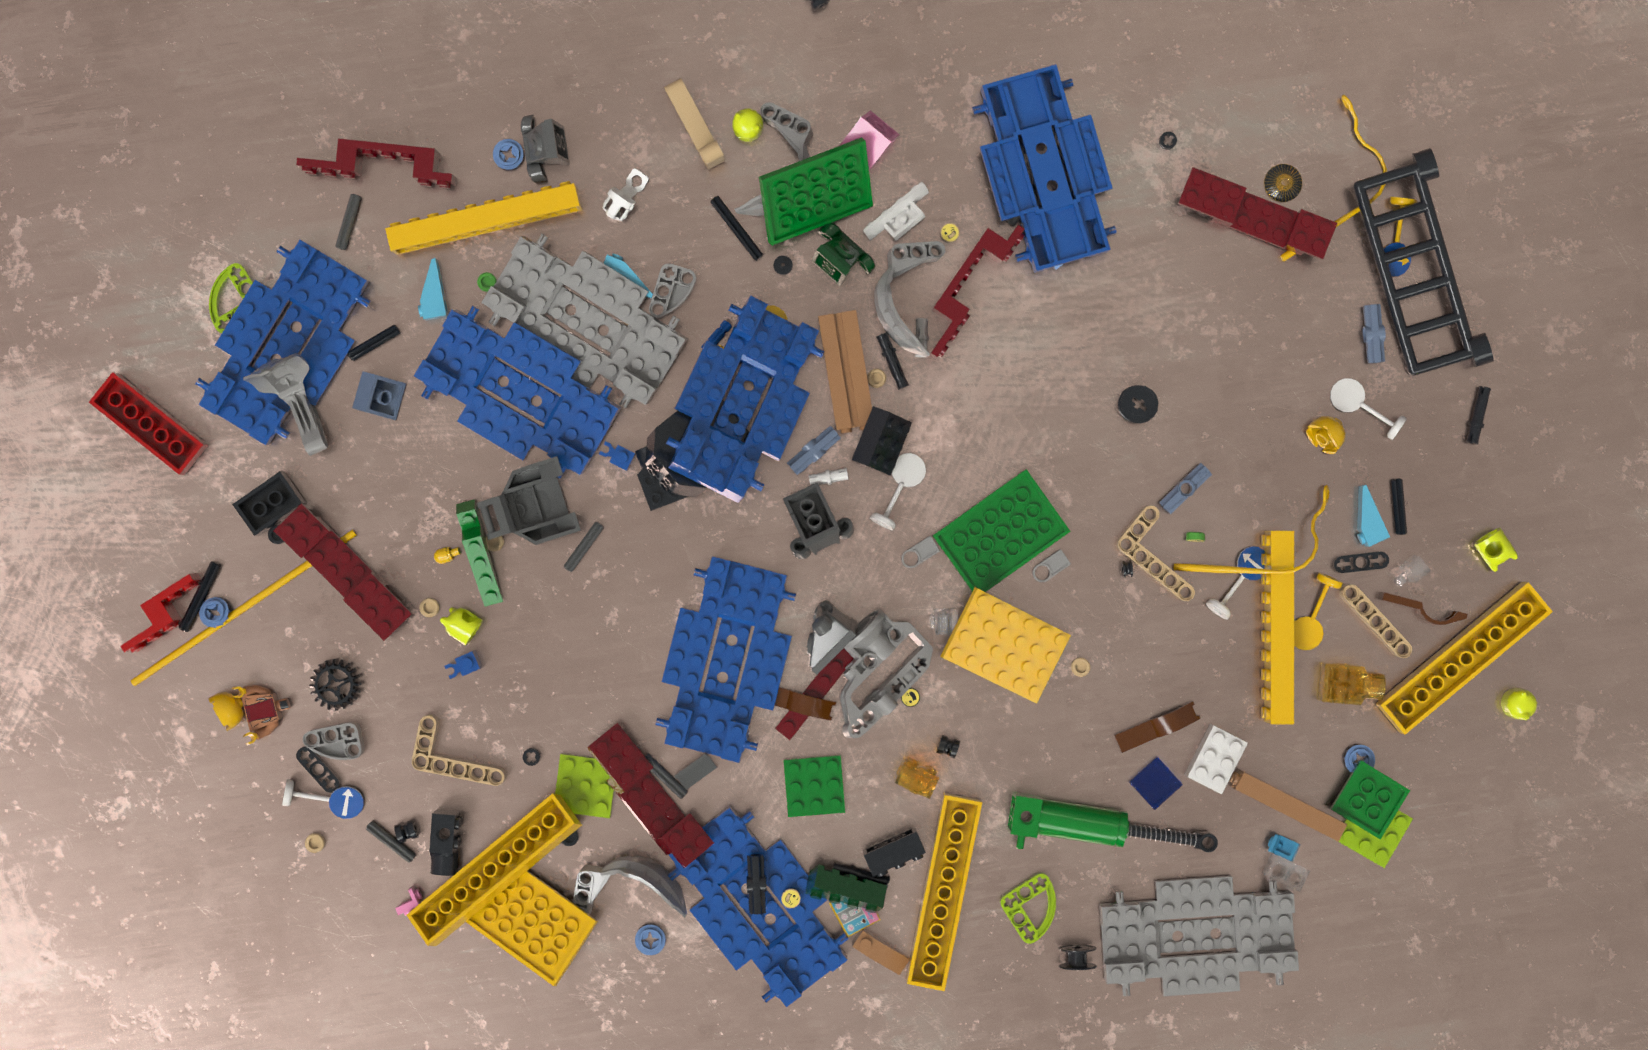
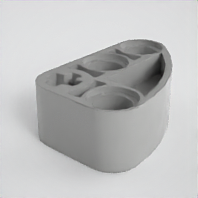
(678, 290)
(340, 746)

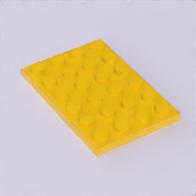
(1005, 645)
(535, 926)

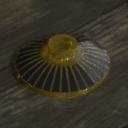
(1273, 183)

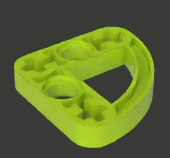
(216, 291)
(1017, 908)

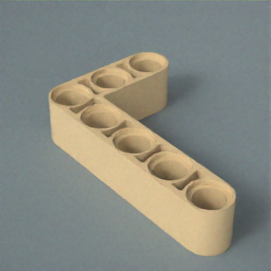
(694, 124)
(1149, 558)
(450, 762)

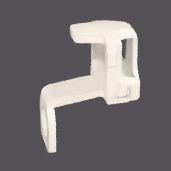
(624, 197)

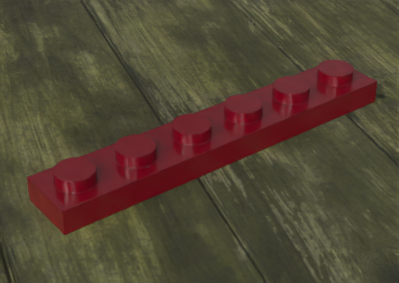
(817, 688)

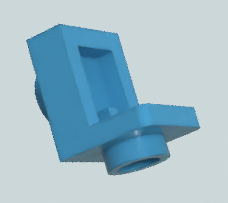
(1283, 847)

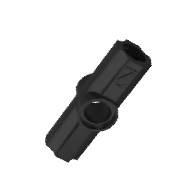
(756, 883)

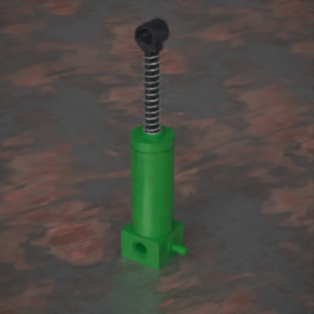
(1087, 824)

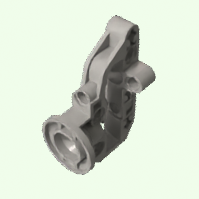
(875, 642)

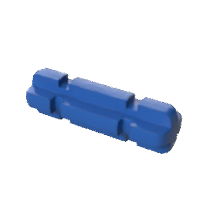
(719, 333)

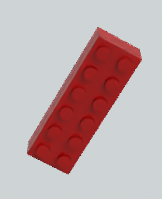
(148, 423)

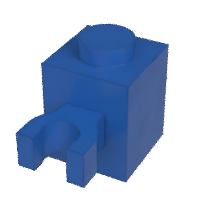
(620, 456)
(465, 664)

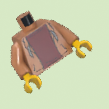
(261, 710)

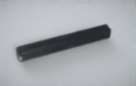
(736, 227)
(199, 596)

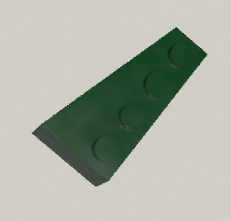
(845, 889)

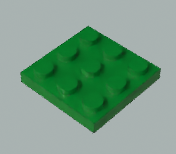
(814, 786)
(1370, 799)

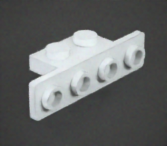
(900, 216)

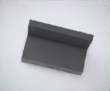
(695, 770)

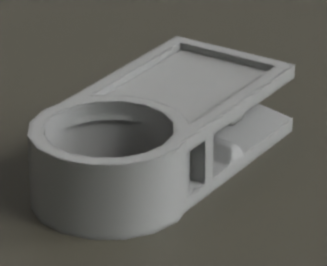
(924, 550)
(1054, 563)

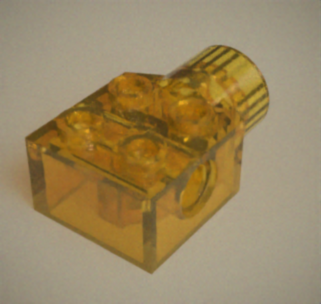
(1349, 684)
(916, 777)

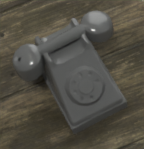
(543, 146)
(814, 522)
(830, 635)

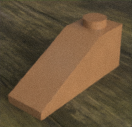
(880, 951)

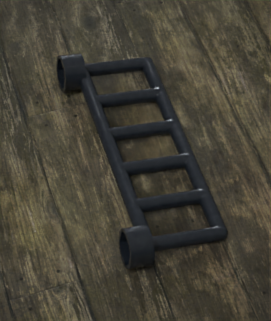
(1422, 170)

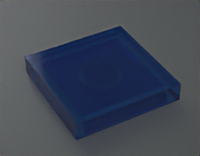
(1155, 783)

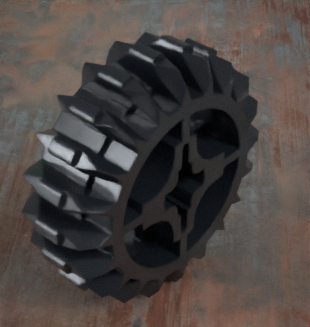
(339, 690)

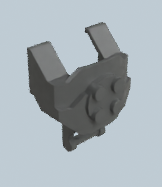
(531, 505)

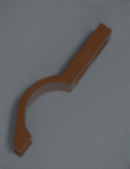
(1453, 617)
(804, 704)
(1156, 727)

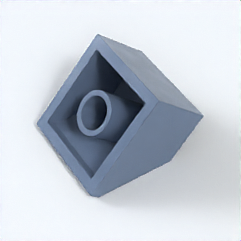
(379, 395)

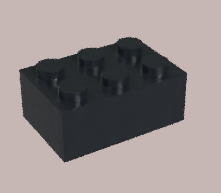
(881, 440)
(269, 503)
(894, 852)

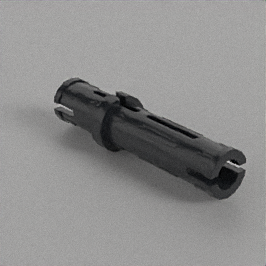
(892, 360)
(1476, 423)
(860, 873)

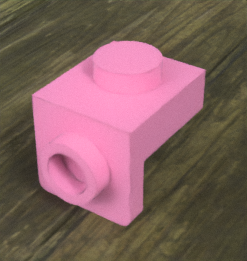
(408, 906)

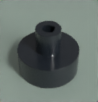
(783, 270)

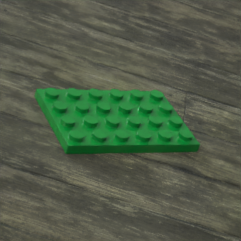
(816, 191)
(1001, 533)

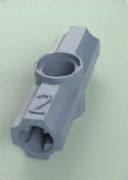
(1374, 333)
(813, 450)
(1193, 479)

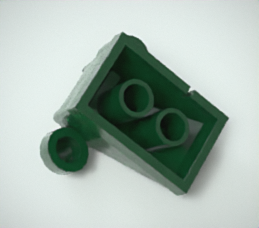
(840, 254)

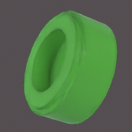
(485, 281)
(1195, 536)

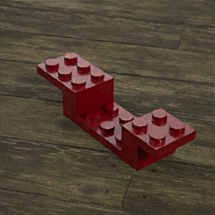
(350, 159)
(1256, 216)
(952, 310)
(343, 570)
(647, 799)

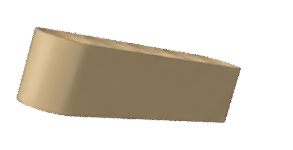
(1384, 624)

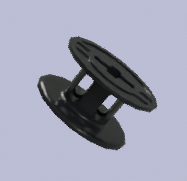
(1138, 393)
(1077, 957)

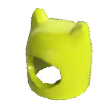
(747, 125)
(1495, 548)
(461, 624)
(1518, 703)

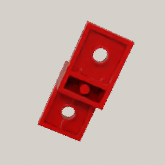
(161, 613)

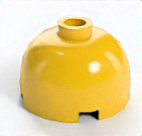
(1327, 433)
(227, 709)

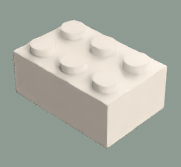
(1215, 758)

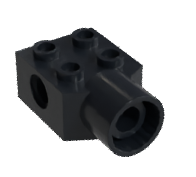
(654, 494)
(443, 846)

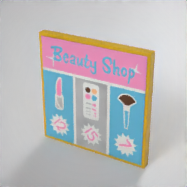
(853, 919)

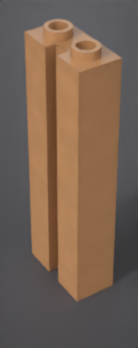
(845, 370)
(1287, 804)

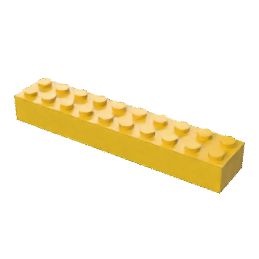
(484, 218)
(1278, 628)
(1464, 657)
(494, 870)
(944, 891)

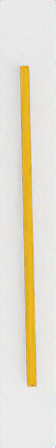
(232, 615)

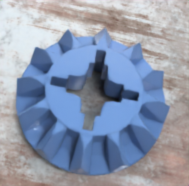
(505, 145)
(212, 604)
(1361, 750)
(644, 946)

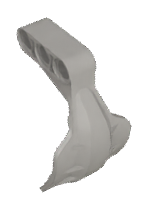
(791, 133)
(883, 295)
(286, 380)
(634, 867)

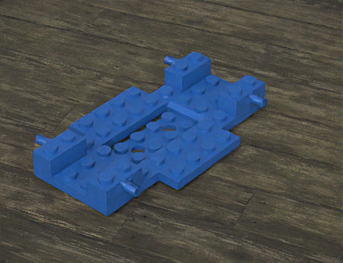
(1064, 226)
(318, 291)
(767, 349)
(467, 359)
(711, 718)
(795, 952)

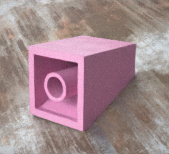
(876, 133)

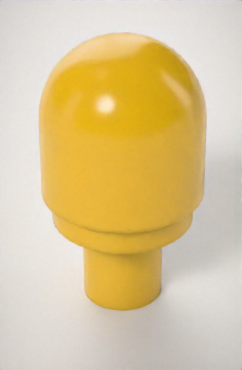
(446, 554)

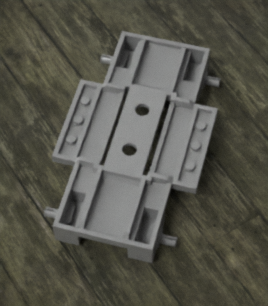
(534, 286)
(1258, 932)

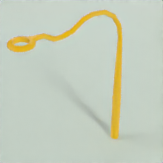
(1347, 103)
(1231, 569)

